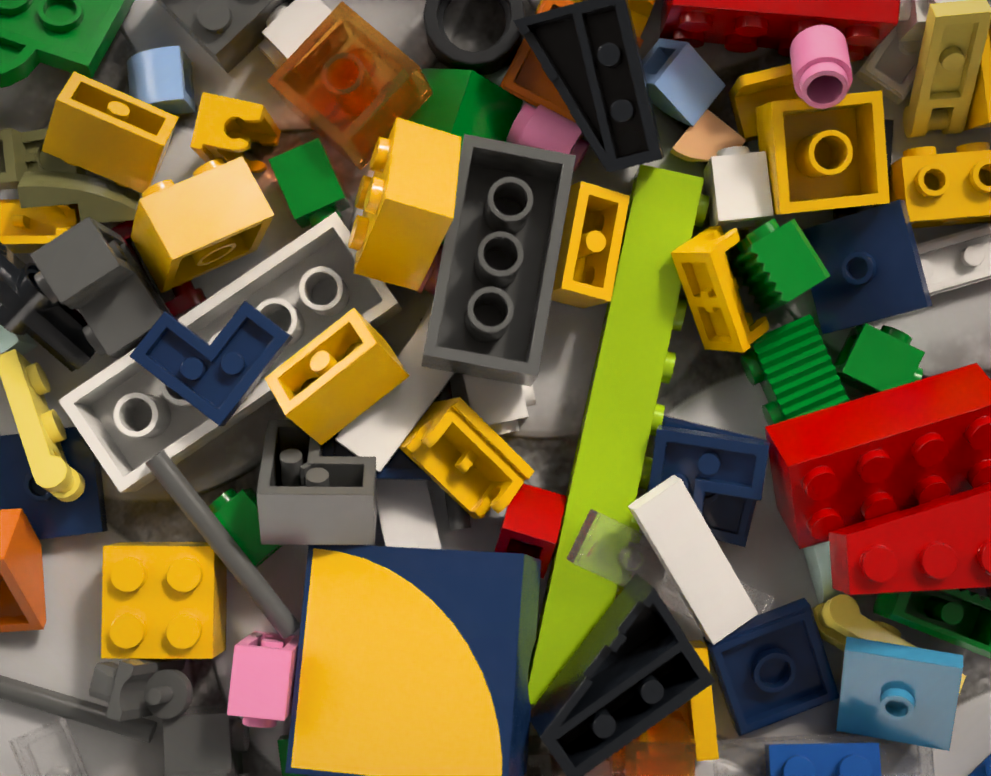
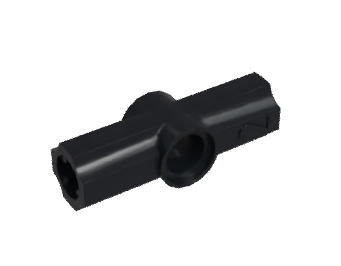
(29, 311)

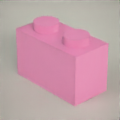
(263, 678)

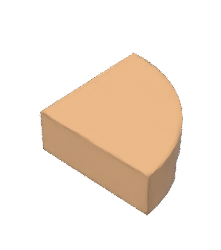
(705, 139)

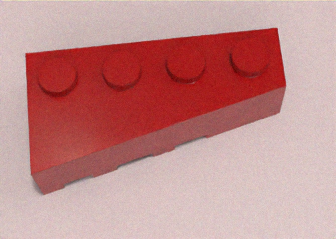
(917, 548)

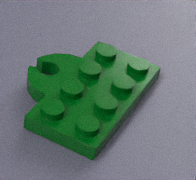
(58, 34)

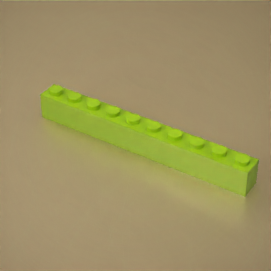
(619, 406)

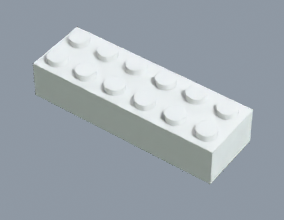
(301, 288)

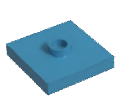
(899, 693)

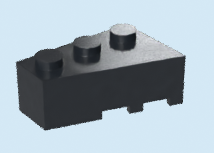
(600, 74)
(619, 681)

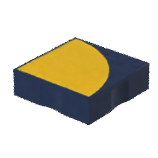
(413, 662)

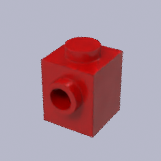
(532, 518)

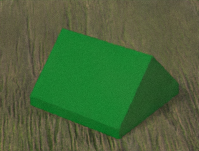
(467, 105)

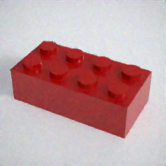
(775, 23)
(881, 453)

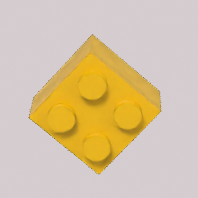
(825, 154)
(405, 204)
(200, 222)
(163, 601)

